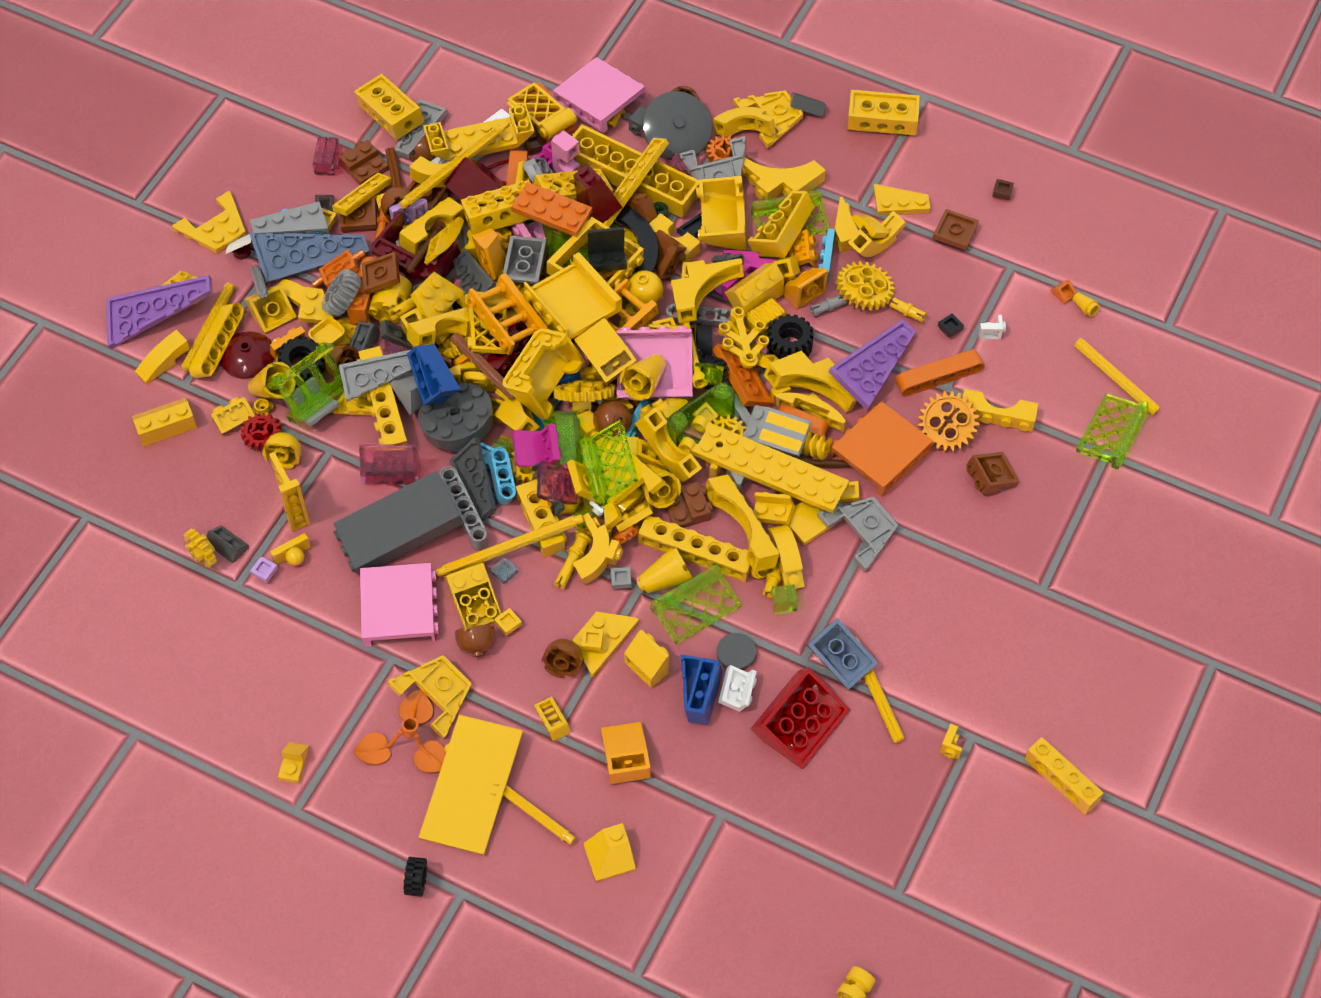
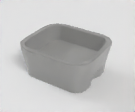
(536, 167)

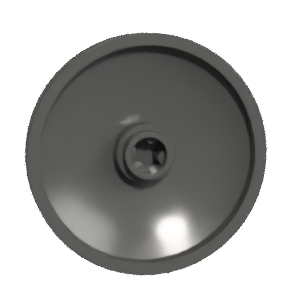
(678, 119)

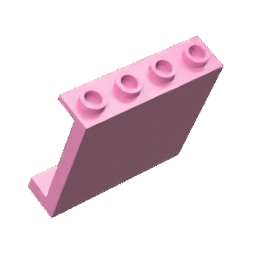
(598, 93)
(674, 347)
(398, 602)

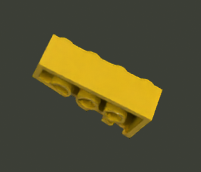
(783, 226)

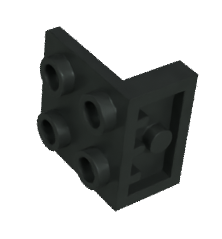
(606, 249)

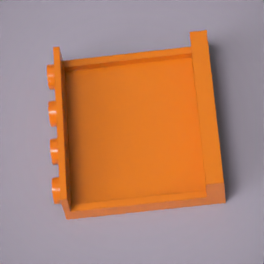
(882, 447)

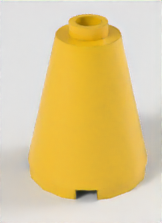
(643, 377)
(258, 384)
(666, 495)
(664, 572)

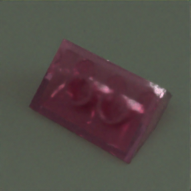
(389, 464)

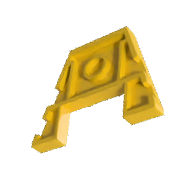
(778, 107)
(217, 231)
(435, 297)
(644, 474)
(442, 684)

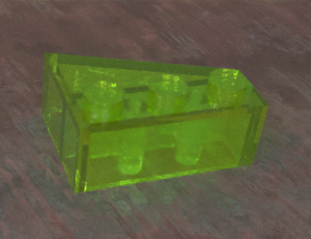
(568, 441)

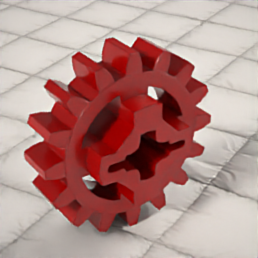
(260, 430)

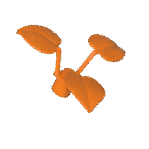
(413, 711)

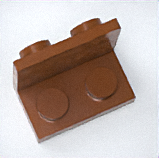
(669, 254)

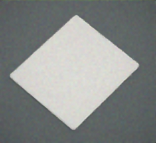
(238, 243)

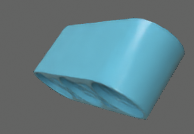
(502, 484)

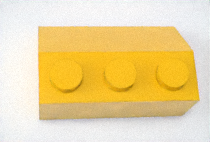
(757, 287)
(164, 422)

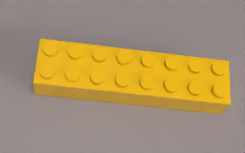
(616, 160)

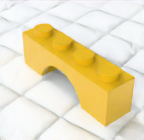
(416, 234)
(426, 330)
(1019, 416)
(654, 429)

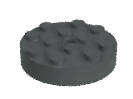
(458, 419)

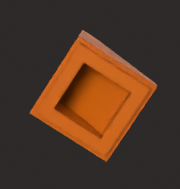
(1064, 291)

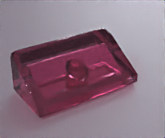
(679, 165)

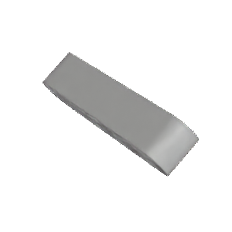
(469, 514)

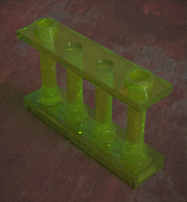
(312, 401)

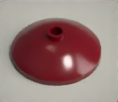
(249, 361)

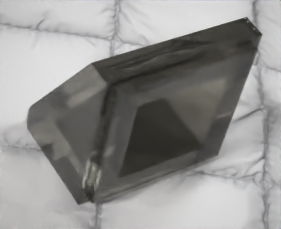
(326, 201)

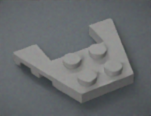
(718, 169)
(869, 522)

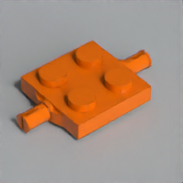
(331, 269)

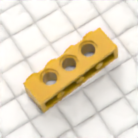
(526, 494)
(1063, 776)

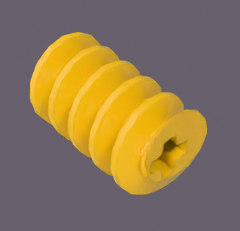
(817, 447)

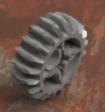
(341, 293)

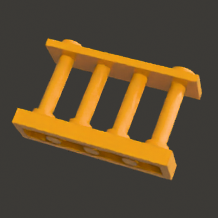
(514, 300)
(643, 317)

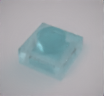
(504, 570)

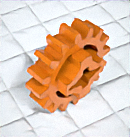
(719, 148)

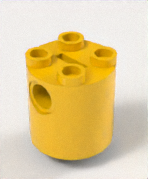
(388, 298)

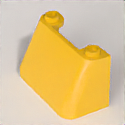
(723, 213)
(541, 368)

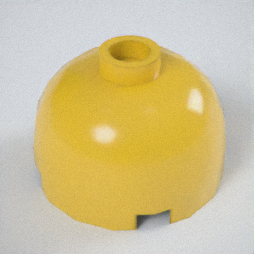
(646, 286)
(285, 447)

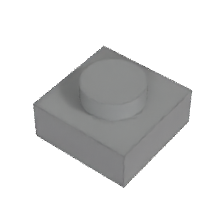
(620, 578)

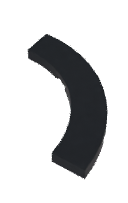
(645, 236)

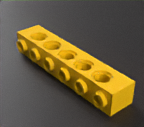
(387, 407)
(701, 556)

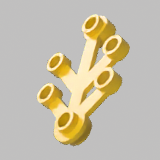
(743, 339)

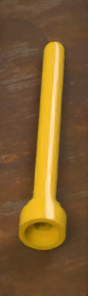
(698, 376)

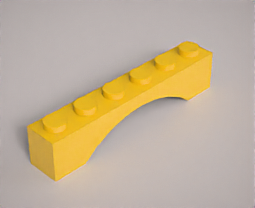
(725, 495)

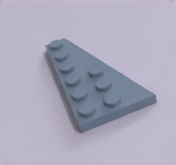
(298, 253)

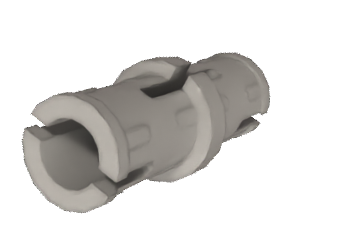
(827, 305)

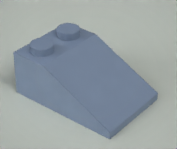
(842, 653)

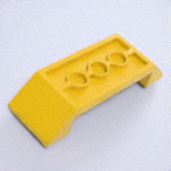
(452, 142)

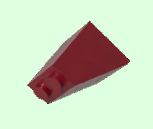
(472, 179)
(595, 193)

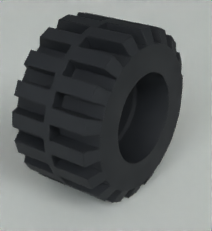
(790, 327)
(297, 349)

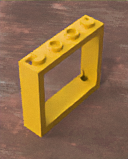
(631, 249)

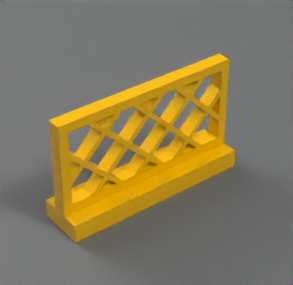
(291, 496)

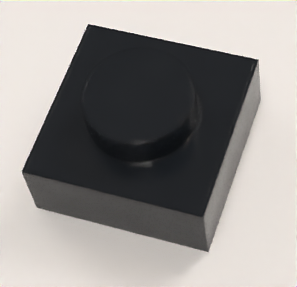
(950, 325)

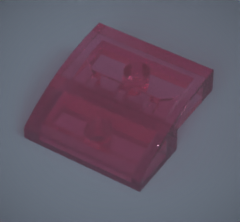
(555, 483)

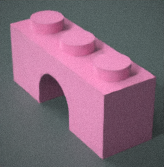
(563, 151)

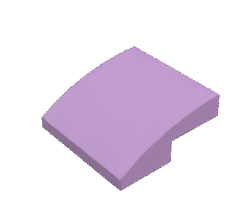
(411, 212)

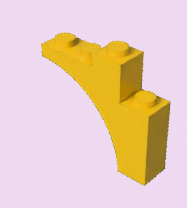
(774, 181)
(701, 280)
(800, 372)
(515, 414)

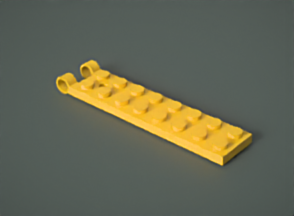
(766, 465)

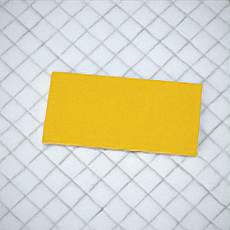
(471, 784)

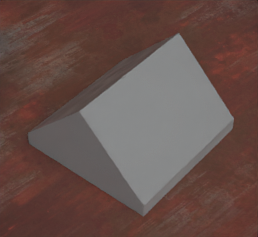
(407, 392)

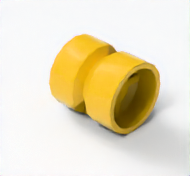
(857, 984)

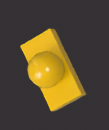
(291, 551)

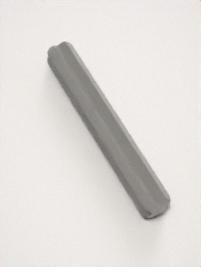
(259, 281)

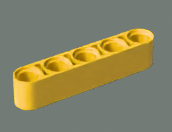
(216, 340)

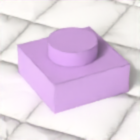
(264, 569)

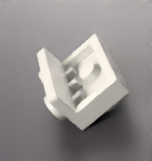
(737, 688)

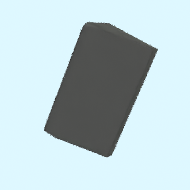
(807, 104)
(364, 336)
(226, 543)

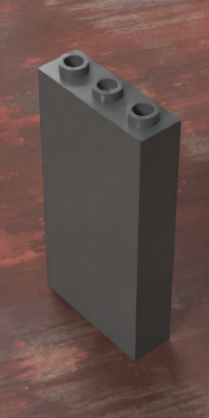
(397, 523)

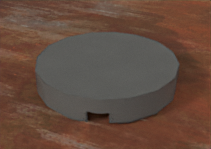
(736, 650)

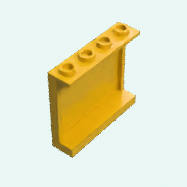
(574, 298)

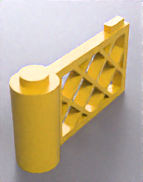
(554, 121)
(471, 341)

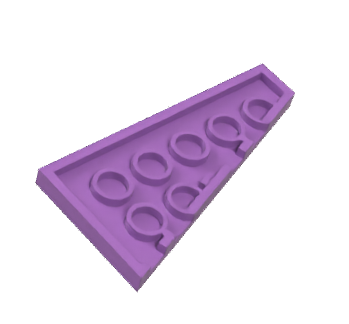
(143, 309)
(870, 365)

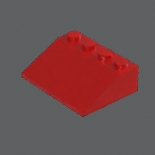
(800, 718)

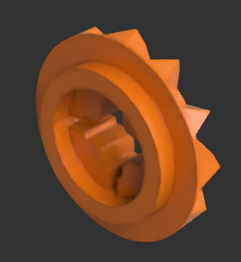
(626, 534)

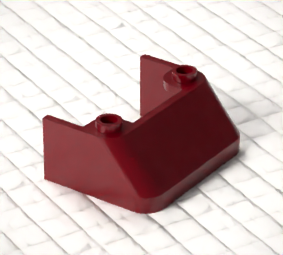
(386, 244)

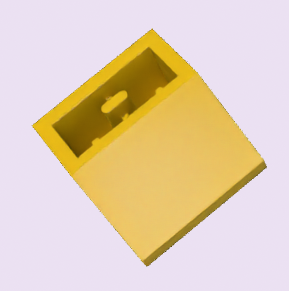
(647, 659)

